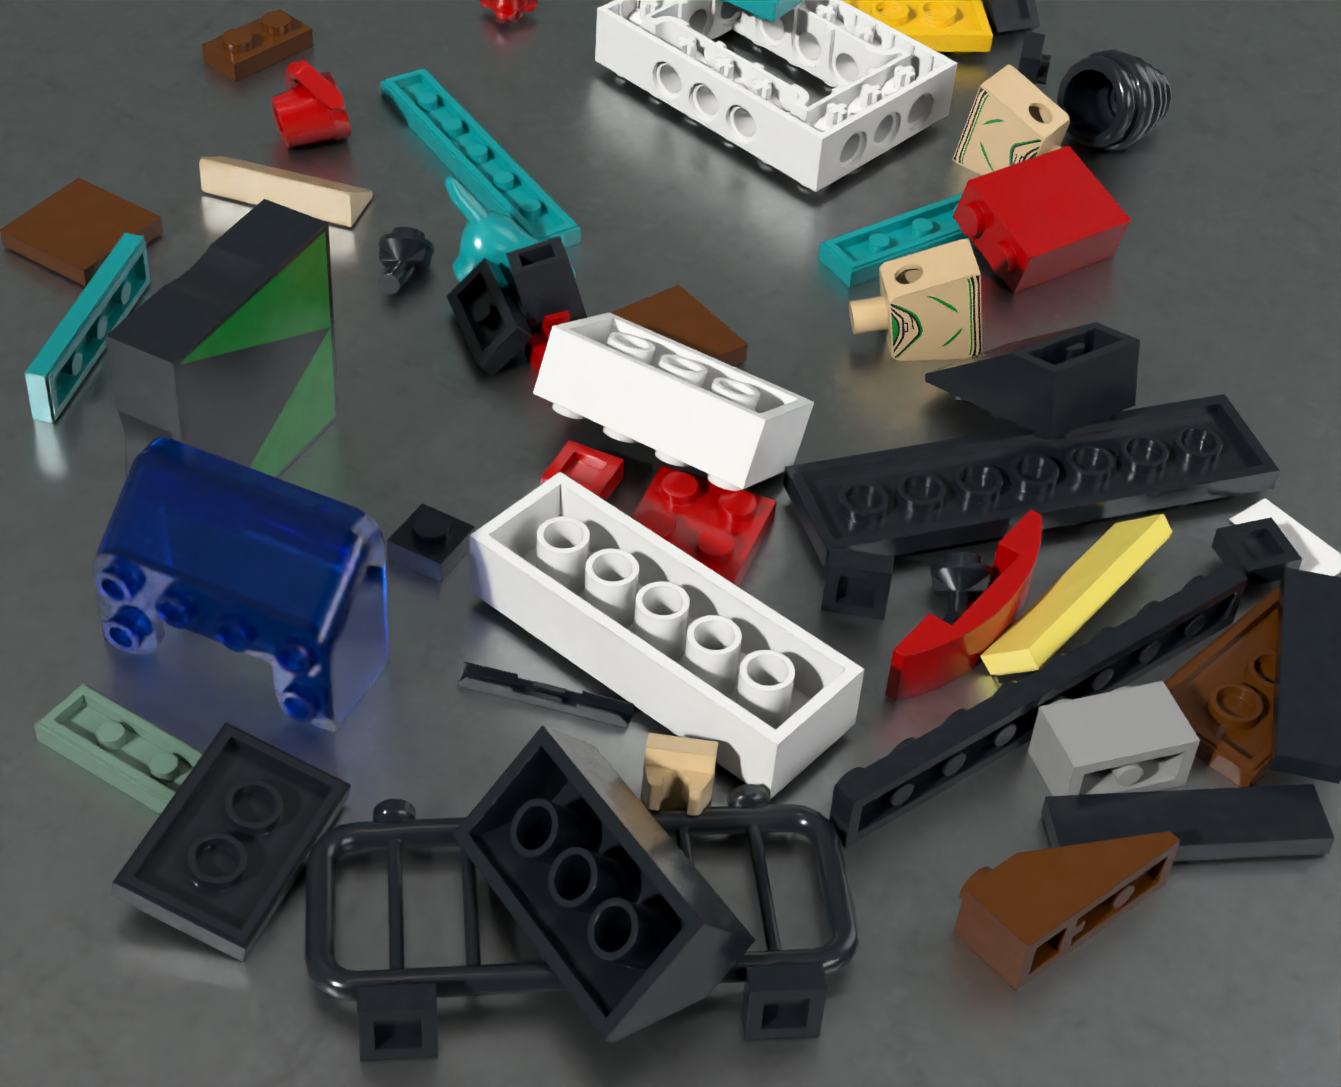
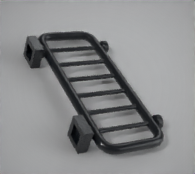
(399, 1004)

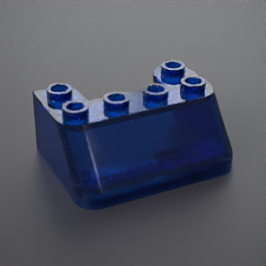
(249, 568)

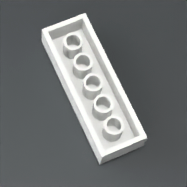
(665, 632)

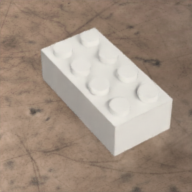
(672, 400)

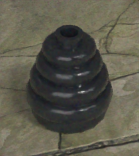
(1113, 99)

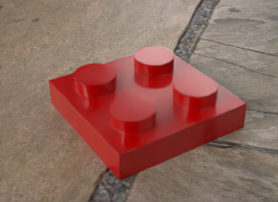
(707, 521)

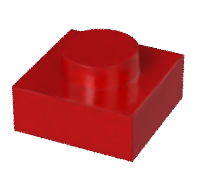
(587, 467)

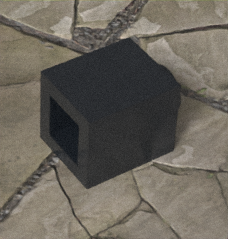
(545, 282)

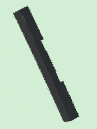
(581, 704)

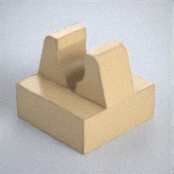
(678, 773)

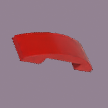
(943, 652)

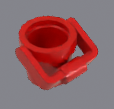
(310, 108)

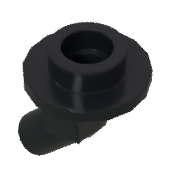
(402, 253)
(960, 578)

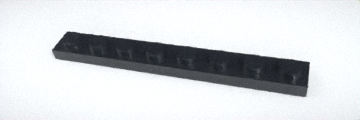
(979, 736)

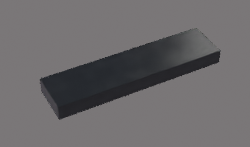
(1308, 677)
(1207, 821)

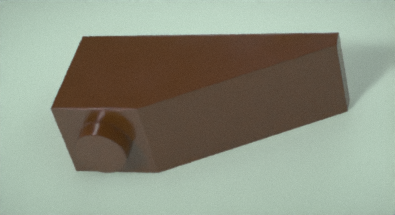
(1056, 899)

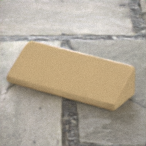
(300, 192)

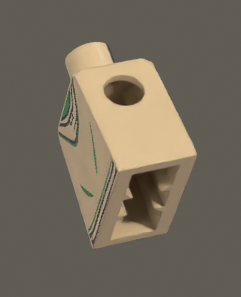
(1009, 124)
(926, 305)

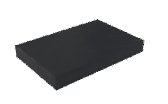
(231, 841)

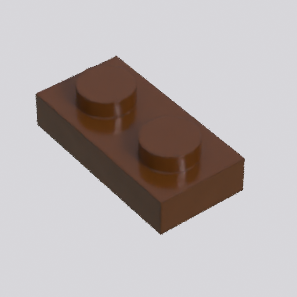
(257, 45)

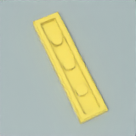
(1076, 596)

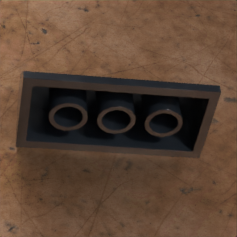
(600, 887)

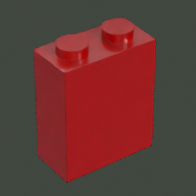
(1041, 218)

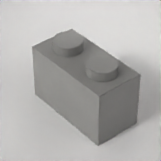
(1114, 742)

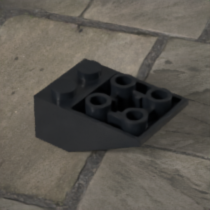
(1049, 379)

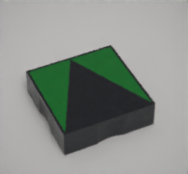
(236, 347)

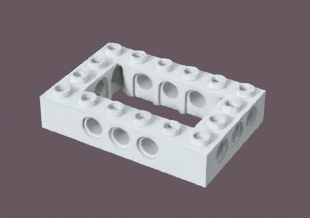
(880, 76)

